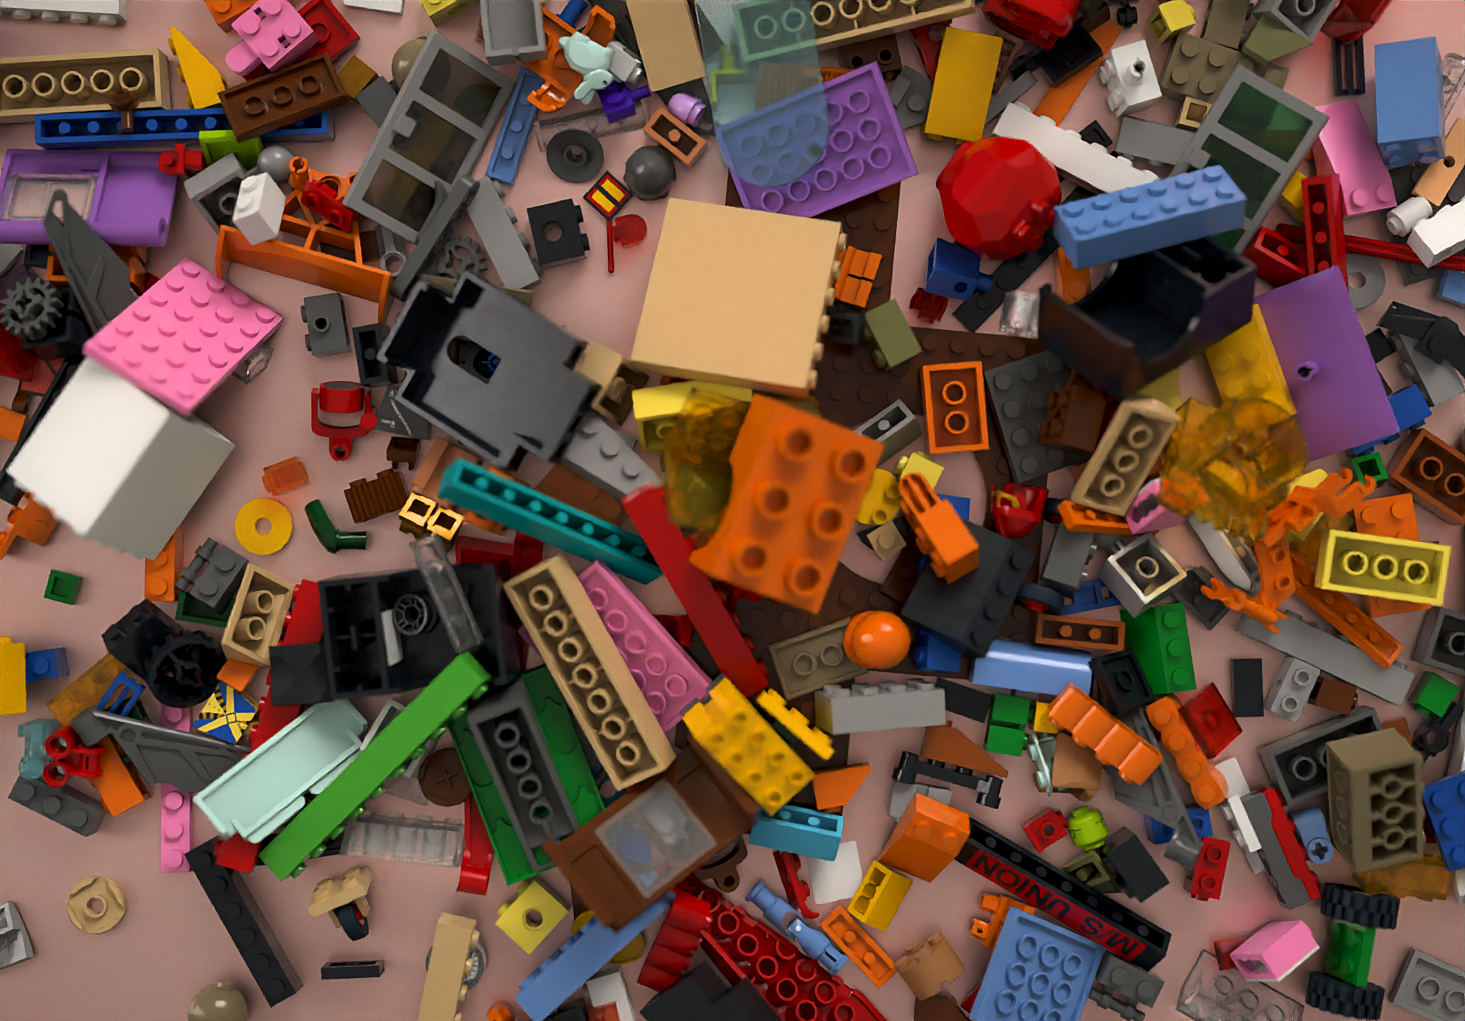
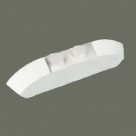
(1230, 555)

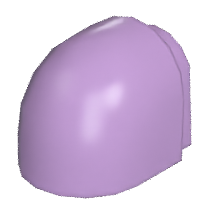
(687, 108)

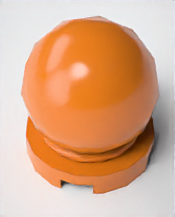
(876, 639)

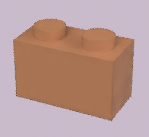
(675, 137)

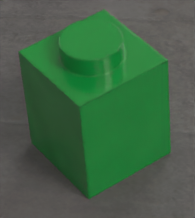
(1432, 695)

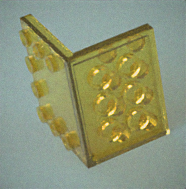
(696, 459)

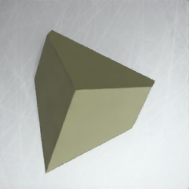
(1271, 40)
(1092, 871)

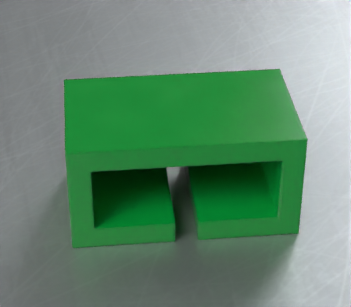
(1007, 724)

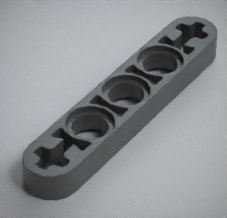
(435, 236)

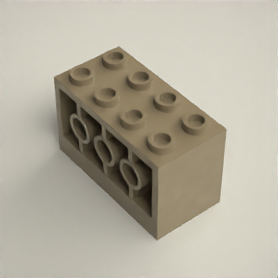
(1375, 799)

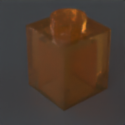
(285, 476)

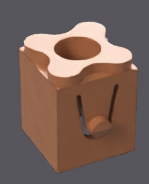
(437, 460)

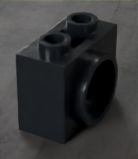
(571, 244)

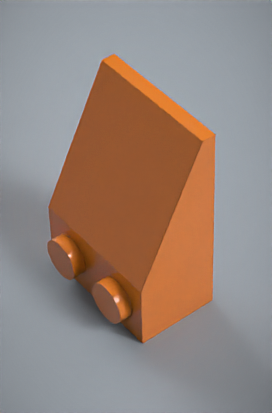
(926, 838)

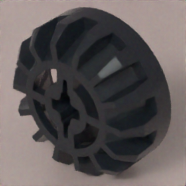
(188, 685)

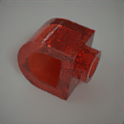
(629, 230)
(928, 306)

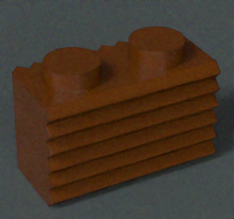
(377, 496)

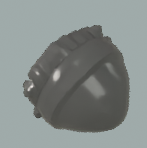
(649, 173)

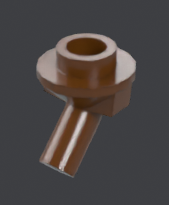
(125, 102)

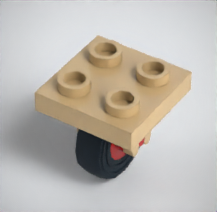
(344, 901)

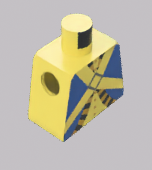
(228, 714)

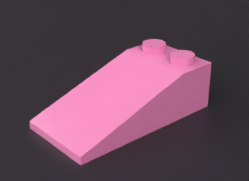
(1350, 150)

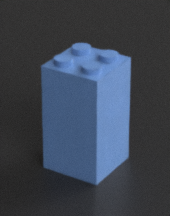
(1410, 101)

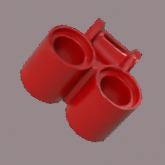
(74, 759)

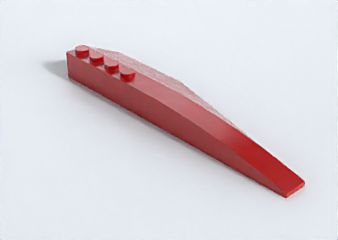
(782, 974)

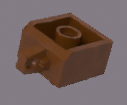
(1073, 416)

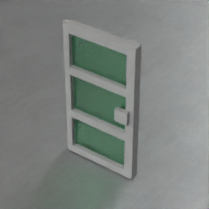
(1259, 142)

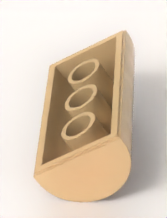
(1125, 454)

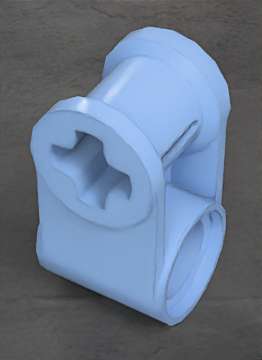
(1312, 831)

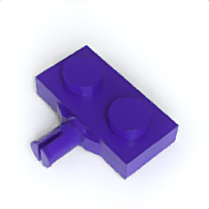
(620, 101)

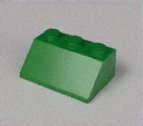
(1161, 647)

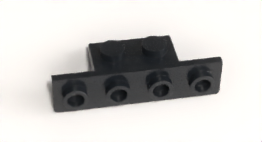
(1067, 55)

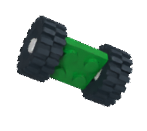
(1344, 983)

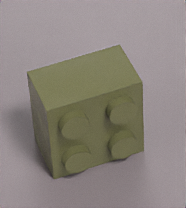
(890, 336)

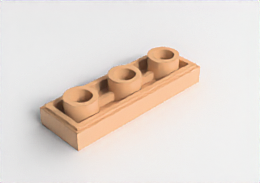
(1437, 177)

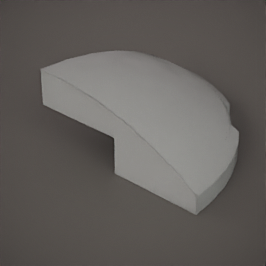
(14, 940)

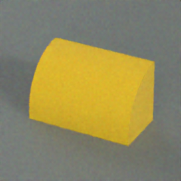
(879, 895)

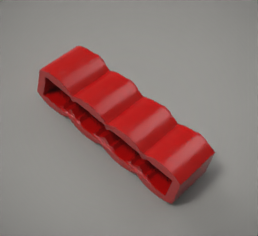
(674, 941)

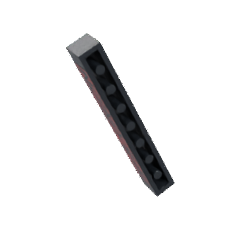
(1063, 897)

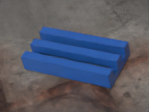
(129, 685)

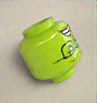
(1087, 828)

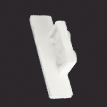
(1235, 812)

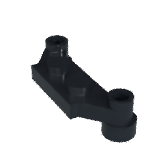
(988, 788)

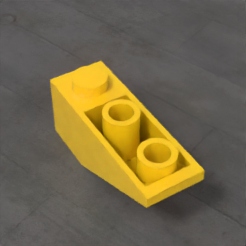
(199, 74)

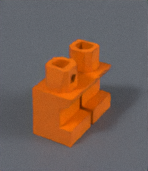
(855, 277)
(998, 906)

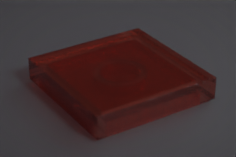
(1210, 720)

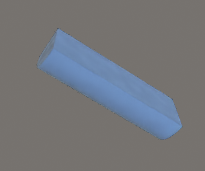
(1032, 667)

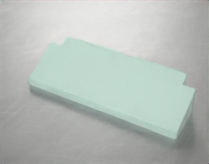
(274, 778)

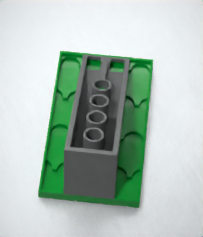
(525, 770)

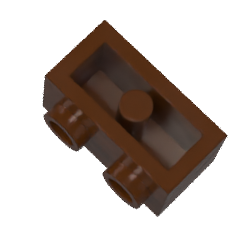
(882, 50)

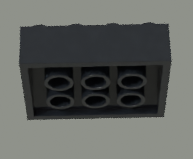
(975, 605)

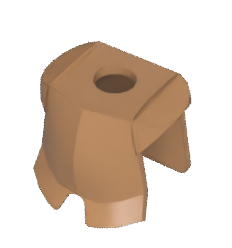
(1074, 769)

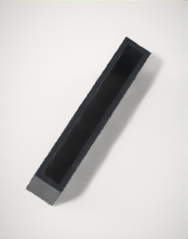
(245, 924)

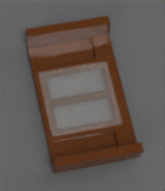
(654, 836)

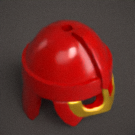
(1017, 509)

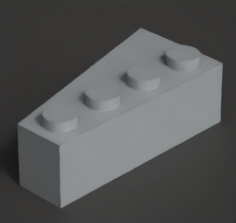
(606, 459)

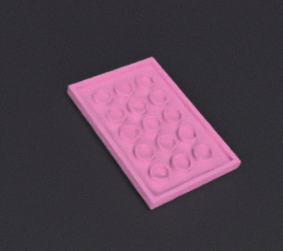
(184, 336)
(654, 658)

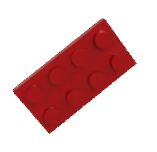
(328, 25)

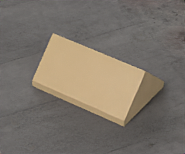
(257, 617)

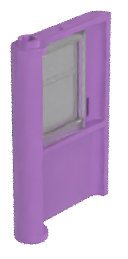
(113, 191)

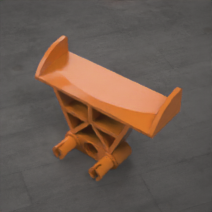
(306, 263)

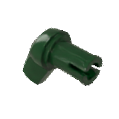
(327, 532)

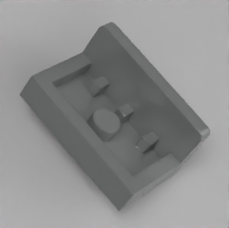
(1202, 608)

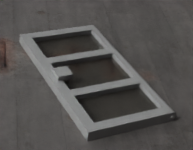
(428, 136)

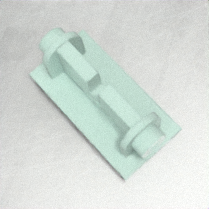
(1043, 752)

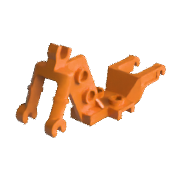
(1273, 551)

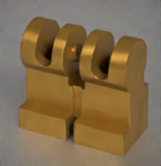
(419, 519)

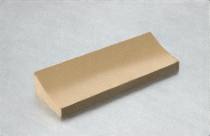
(666, 42)

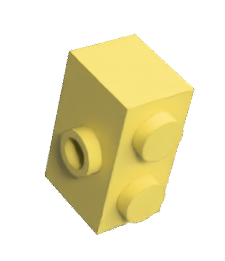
(921, 464)

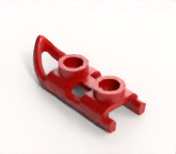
(795, 889)

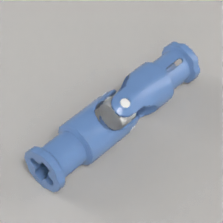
(812, 941)

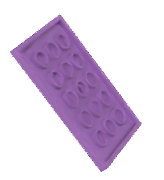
(861, 154)
(1343, 394)

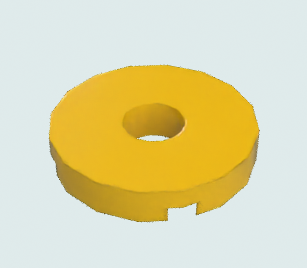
(247, 521)

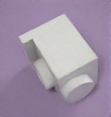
(625, 64)

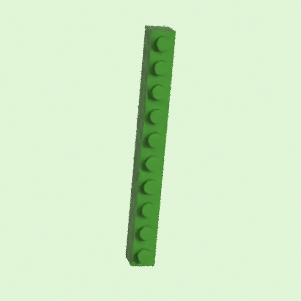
(375, 765)

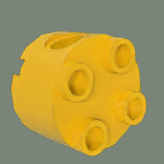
(880, 499)

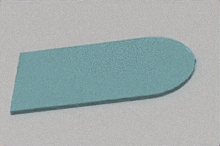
(764, 87)

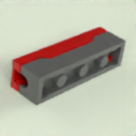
(1279, 851)

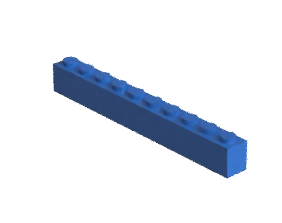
(160, 129)

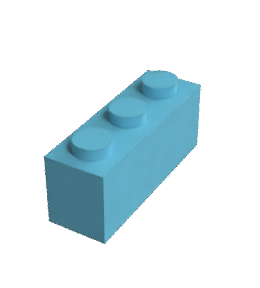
(798, 831)

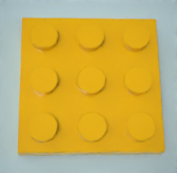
(795, 722)

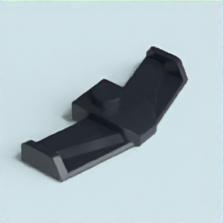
(1436, 334)

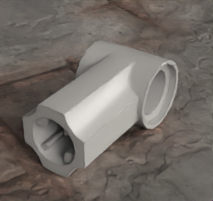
(390, 248)

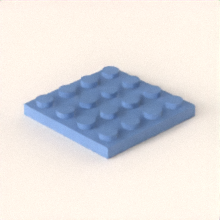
(1037, 972)

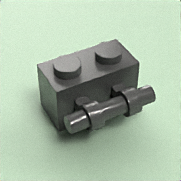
(220, 578)
(1129, 980)

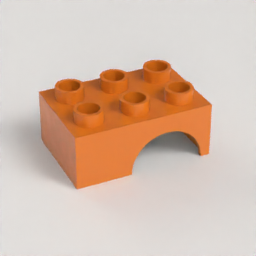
(789, 503)

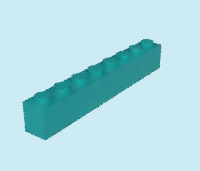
(548, 520)

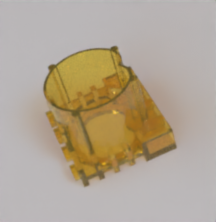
(1232, 464)

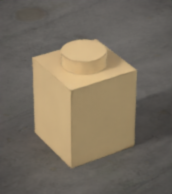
(885, 540)

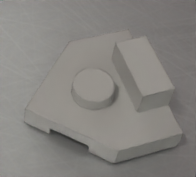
(911, 97)

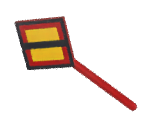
(608, 198)

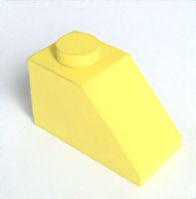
(1170, 19)

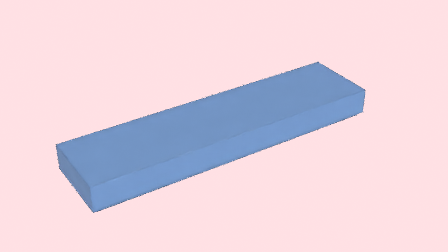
(514, 130)

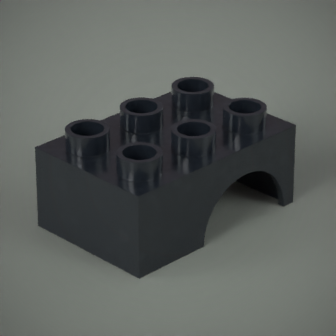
(1150, 314)
(356, 635)

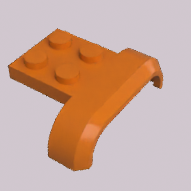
(559, 77)

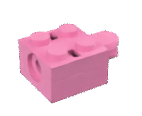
(270, 35)

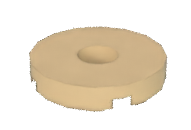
(112, 897)

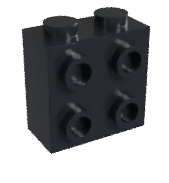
(136, 634)

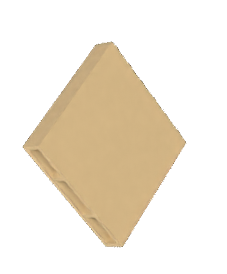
(739, 297)

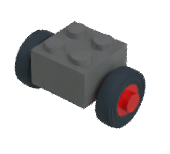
(1063, 566)

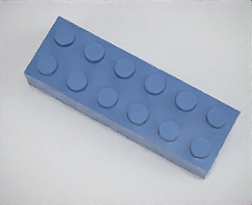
(1148, 217)
(578, 961)

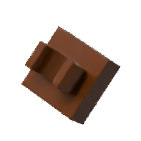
(403, 450)

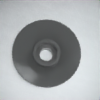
(571, 166)

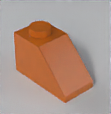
(838, 785)

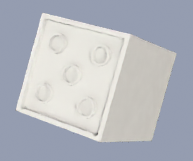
(118, 462)

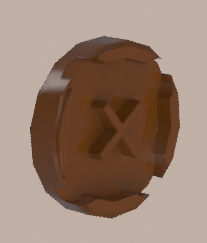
(444, 778)

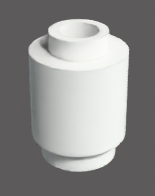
(1407, 214)

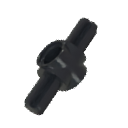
(1441, 728)

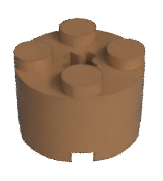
(929, 966)

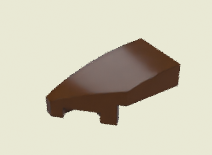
(938, 1008)

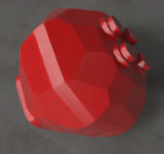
(999, 197)

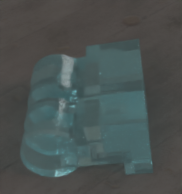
(35, 756)

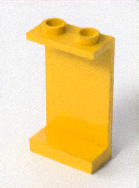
(962, 85)

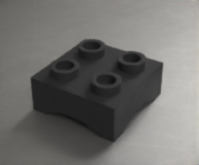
(299, 674)

